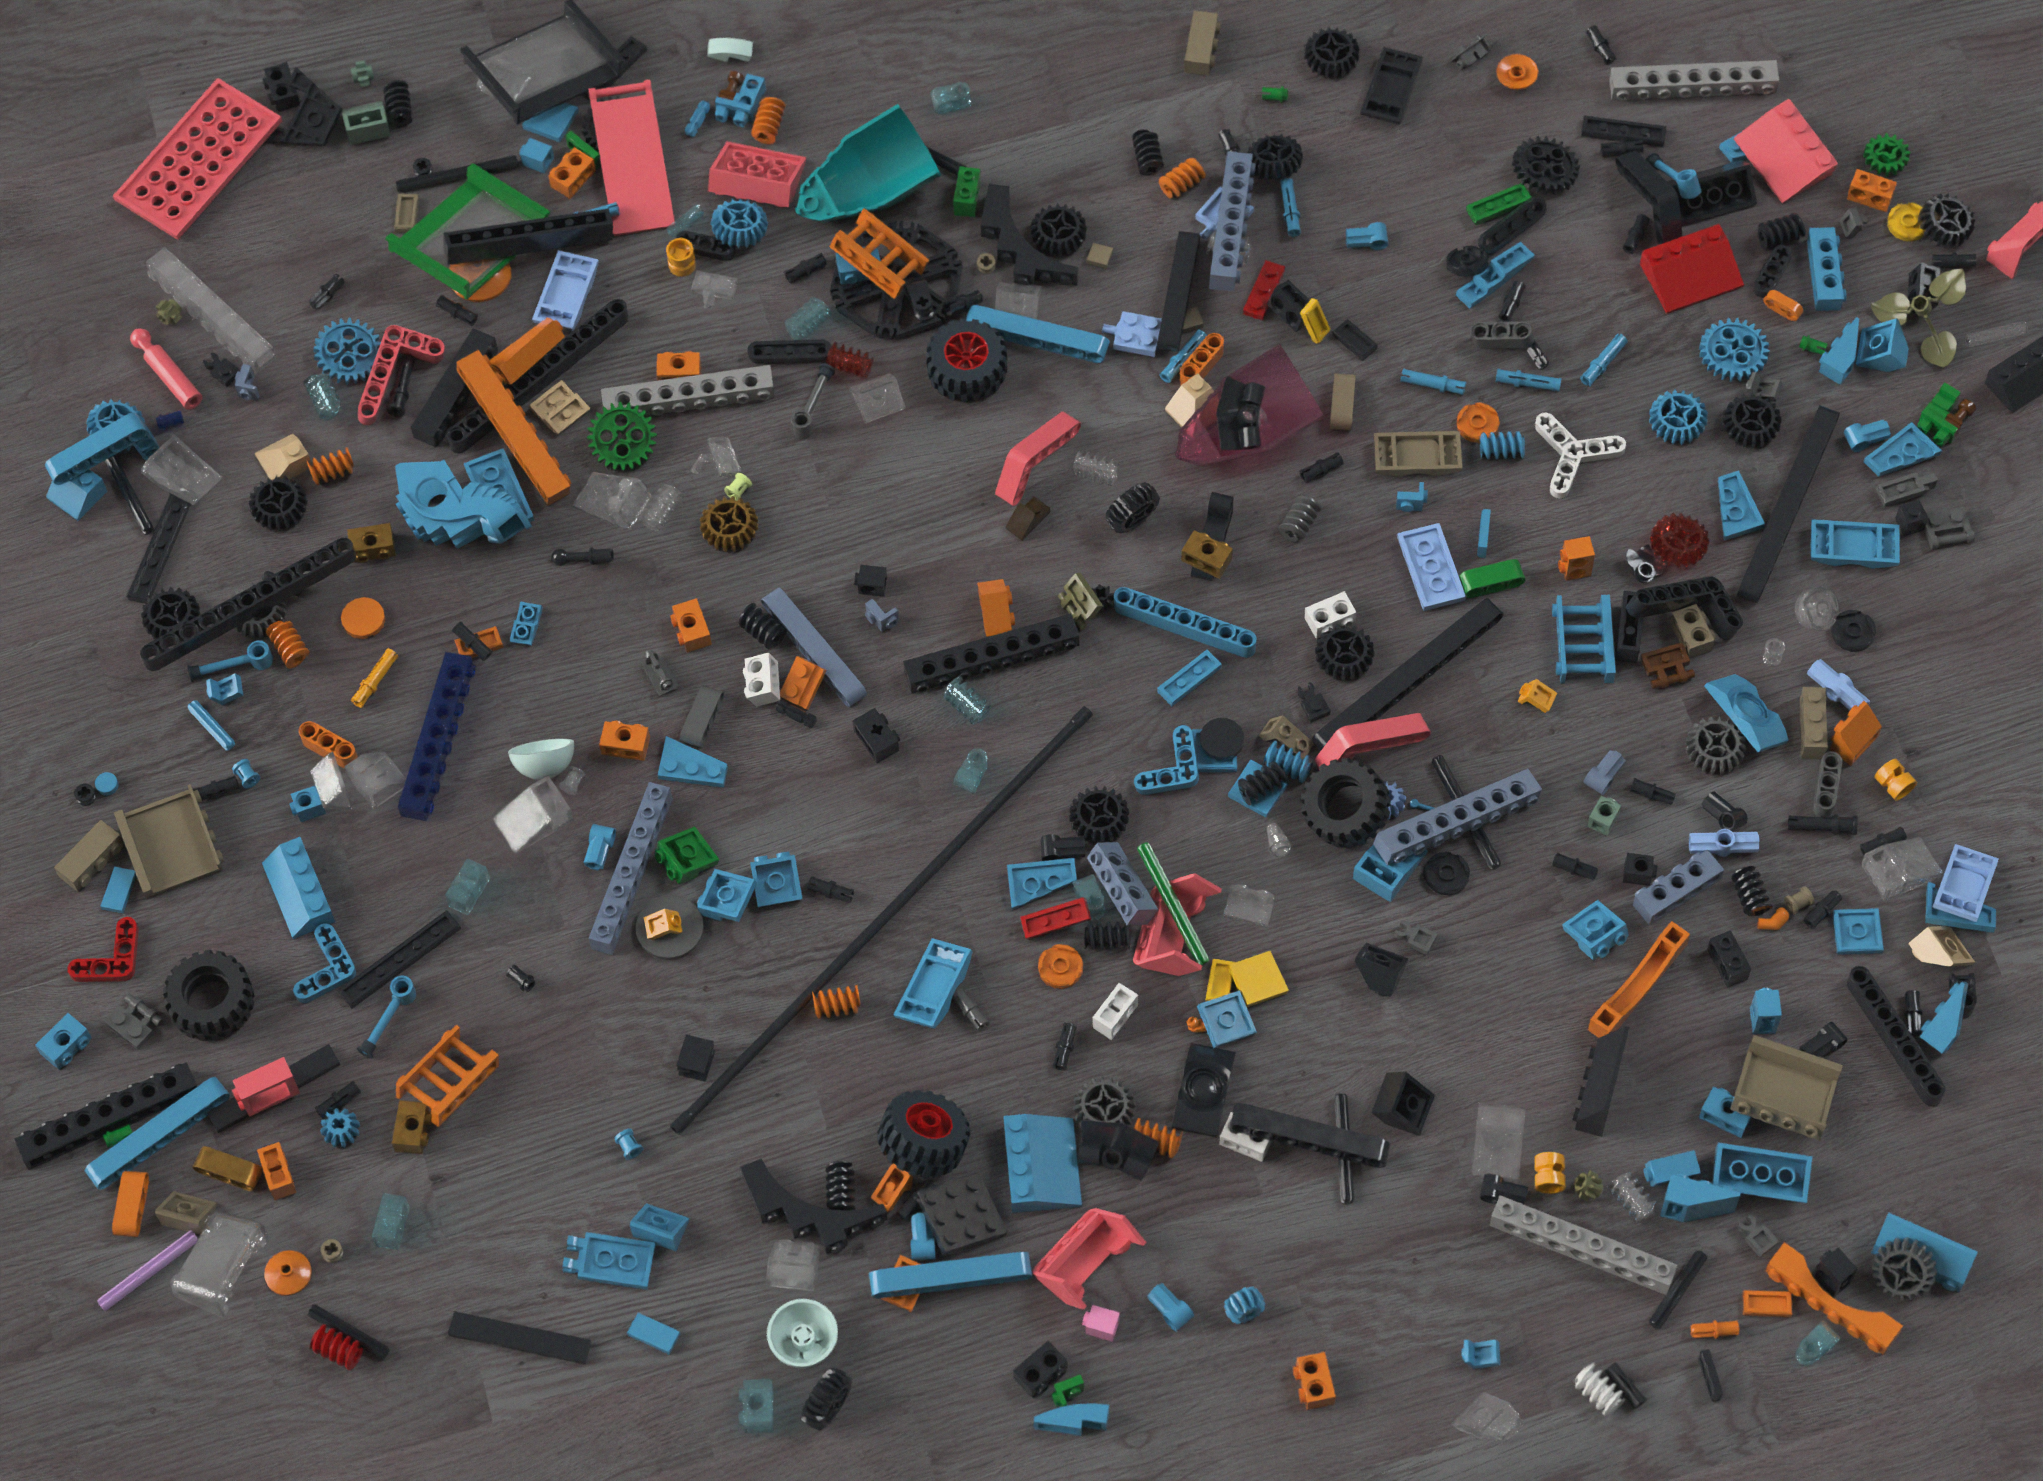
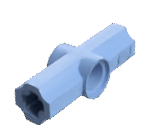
(1837, 686)
(1737, 842)

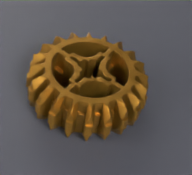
(725, 516)

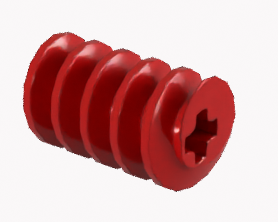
(335, 1348)

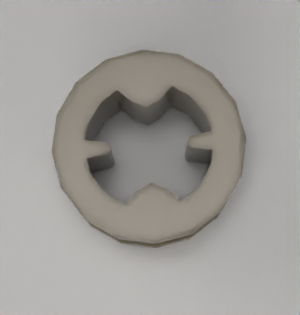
(986, 257)
(336, 1256)

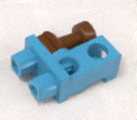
(739, 105)

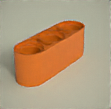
(1203, 352)
(321, 738)
(130, 1203)

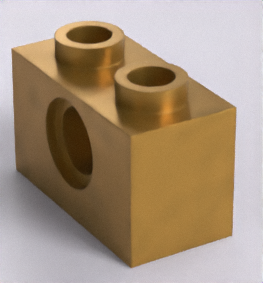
(379, 534)
(1214, 563)
(411, 1140)

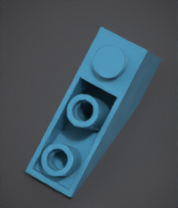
(1840, 359)
(1947, 1023)

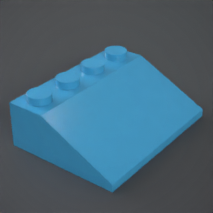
(1042, 1162)

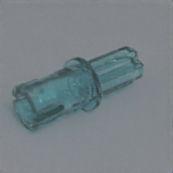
(684, 221)

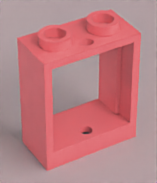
(265, 1087)

